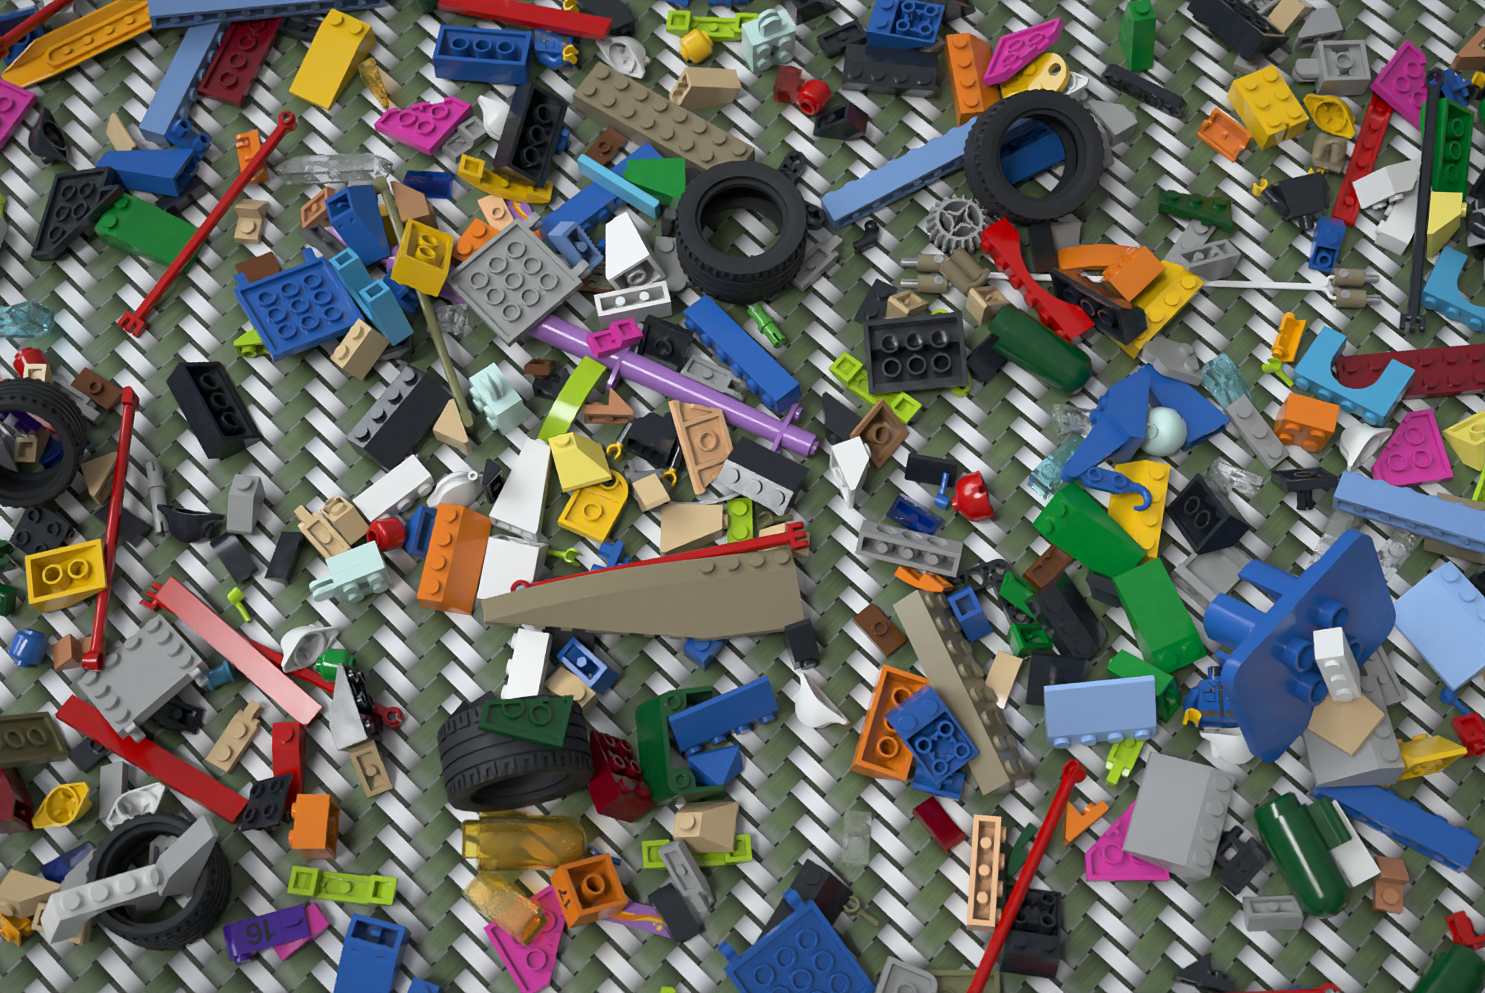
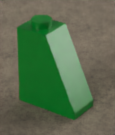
(1138, 35)
(659, 178)
(1166, 693)

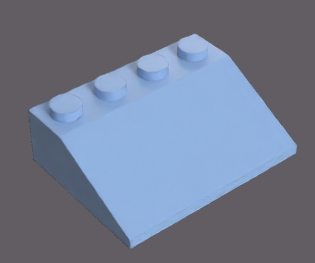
(1445, 624)
(1100, 711)

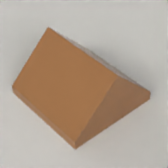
(881, 433)

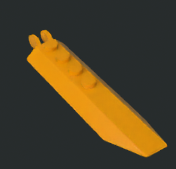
(79, 41)

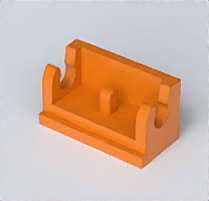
(1224, 135)
(246, 152)

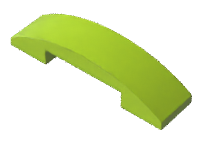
(717, 28)
(854, 377)
(572, 398)
(741, 854)
(342, 887)

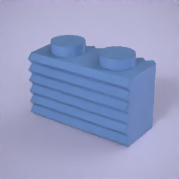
(574, 244)

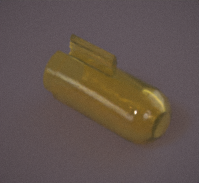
(522, 841)

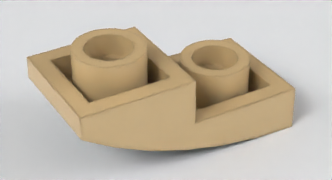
(1003, 677)

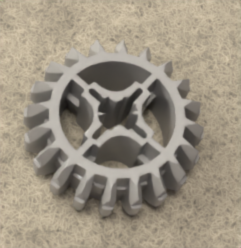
(951, 214)

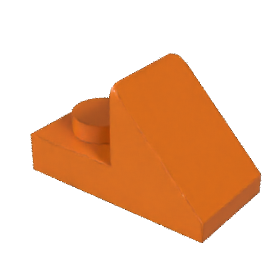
(1075, 824)

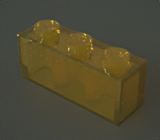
(505, 906)

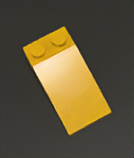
(332, 59)

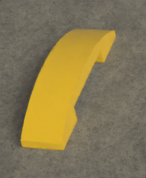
(474, 173)

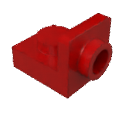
(1471, 733)
(1462, 931)

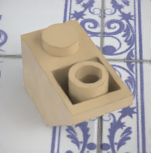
(344, 519)

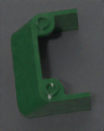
(667, 784)

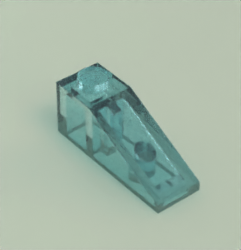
(26, 320)
(1224, 381)
(1046, 476)

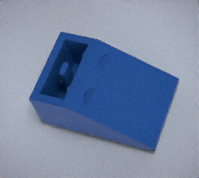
(904, 24)
(359, 223)
(931, 734)
(371, 956)

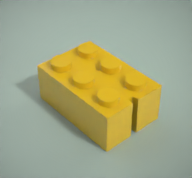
(1267, 107)

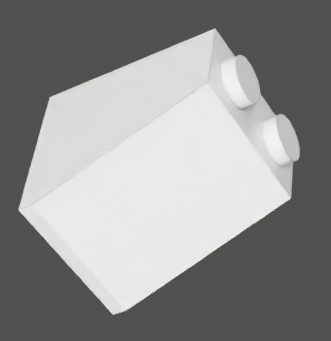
(629, 255)
(508, 561)

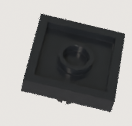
(665, 343)
(1303, 482)
(1051, 670)

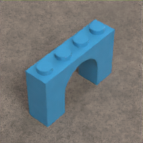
(1442, 293)
(371, 297)
(1371, 403)

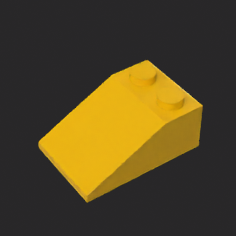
(423, 258)
(65, 575)
(1428, 755)

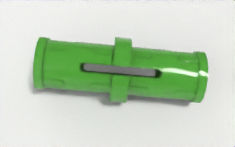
(767, 325)

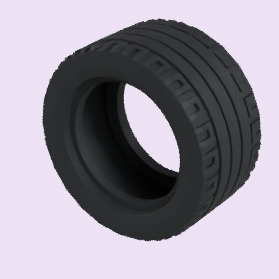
(1081, 147)
(746, 187)
(506, 774)

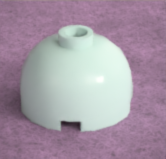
(1163, 432)

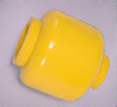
(696, 46)

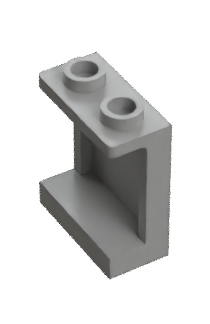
(1209, 574)

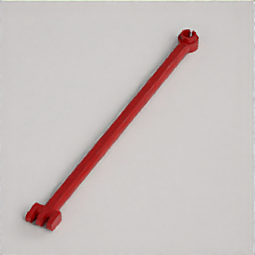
(30, 24)
(134, 323)
(744, 546)
(94, 658)
(306, 673)
(1073, 773)

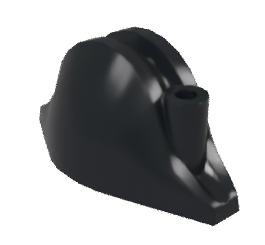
(47, 139)
(188, 524)

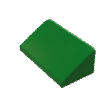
(1017, 591)

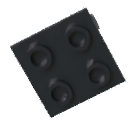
(40, 531)
(267, 804)

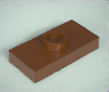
(607, 147)
(539, 367)
(98, 389)
(1047, 566)
(879, 630)

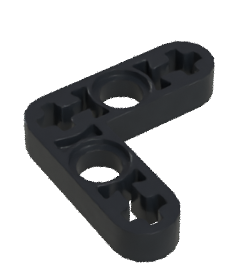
(798, 170)
(995, 583)

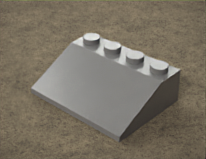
(1373, 764)
(1179, 816)

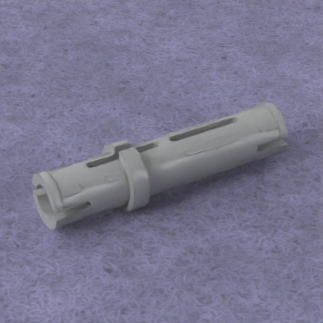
(157, 488)

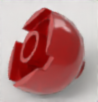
(973, 498)

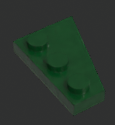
(1206, 209)
(528, 720)

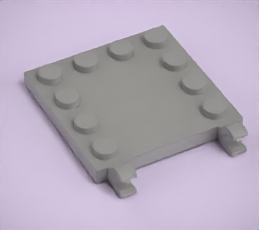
(515, 280)
(143, 676)

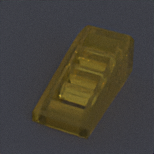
(372, 79)

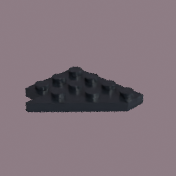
(72, 207)

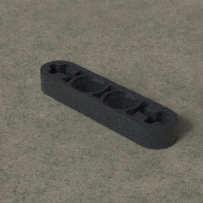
(1164, 101)

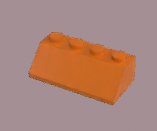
(966, 64)
(454, 560)
(879, 748)

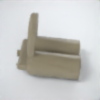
(1329, 153)
(964, 271)

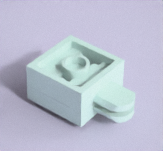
(766, 34)
(497, 399)
(353, 575)

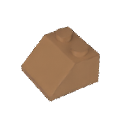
(413, 205)

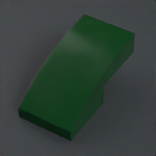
(1017, 856)

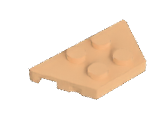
(702, 440)

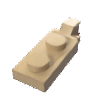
(320, 533)
(236, 738)

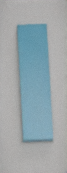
(619, 186)

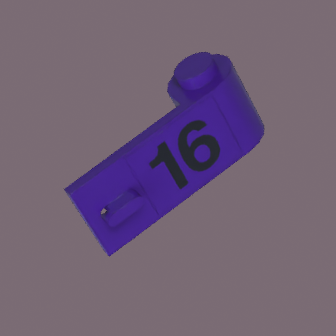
(263, 932)

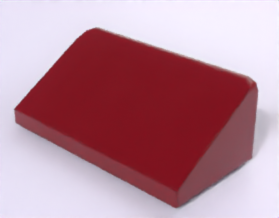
(938, 825)

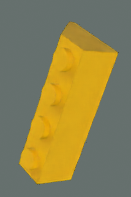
(1162, 302)
(1146, 524)

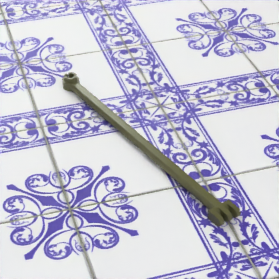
(381, 187)

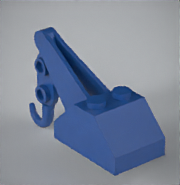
(1115, 434)

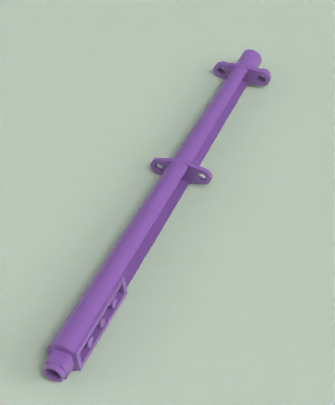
(662, 380)

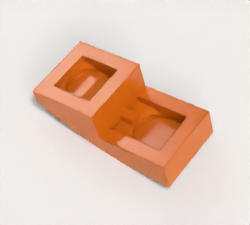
(928, 581)

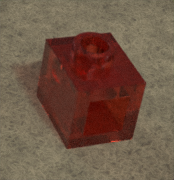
(788, 84)

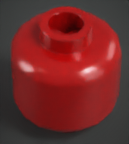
(814, 96)
(29, 356)
(387, 533)

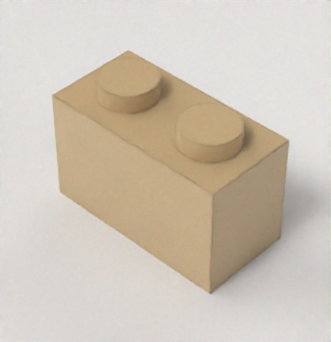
(360, 349)

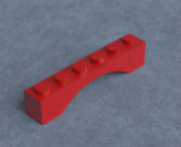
(1066, 319)

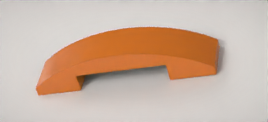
(1089, 257)

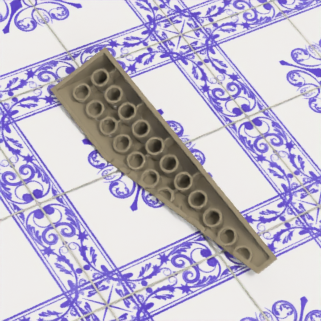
(674, 599)

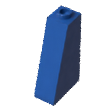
(152, 170)
(1201, 416)

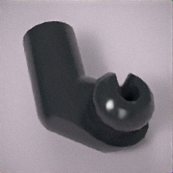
(870, 236)

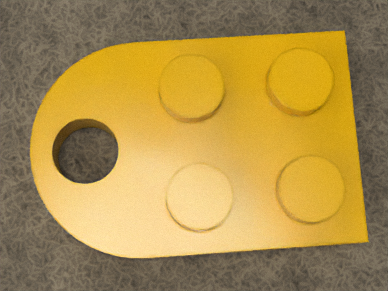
(1038, 75)
(595, 509)

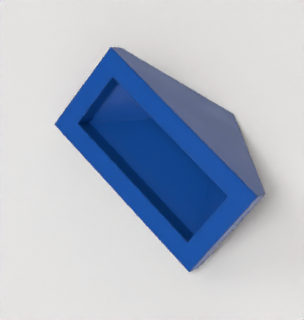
(419, 531)
(716, 765)

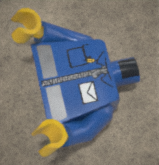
(555, 48)
(1207, 703)

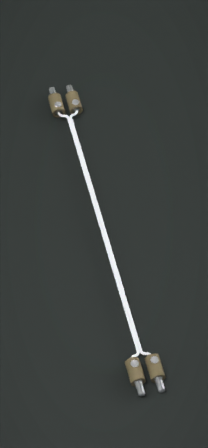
(1339, 277)

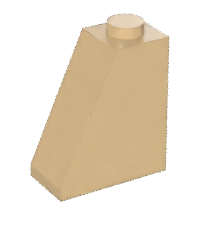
(705, 88)
(690, 527)

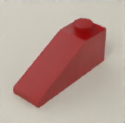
(289, 756)

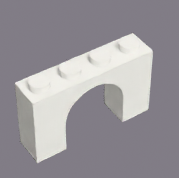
(73, 907)

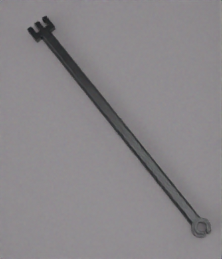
(1423, 201)

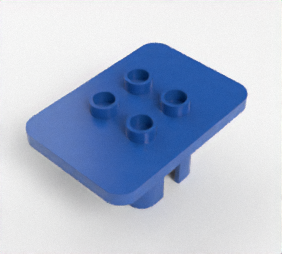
(1273, 666)

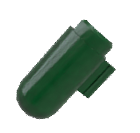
(1040, 351)
(1301, 848)
(1452, 972)

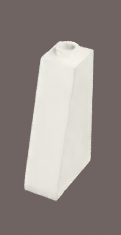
(524, 494)

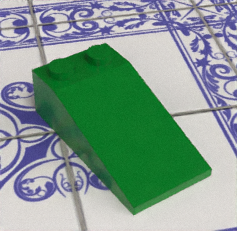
(1451, 146)
(145, 231)
(1088, 533)
(1158, 617)

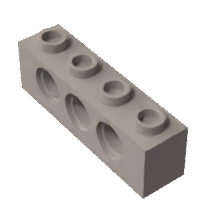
(909, 548)

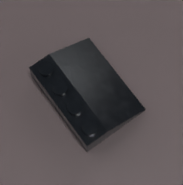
(915, 353)

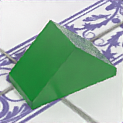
(1027, 638)

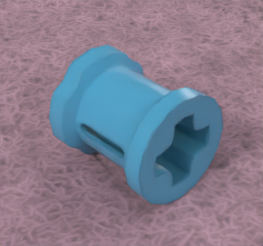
(220, 675)

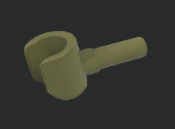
(769, 519)
(860, 912)

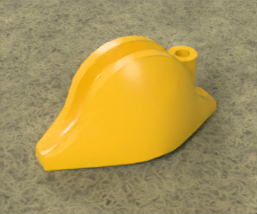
(1331, 114)
(63, 806)

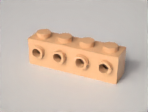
(984, 868)

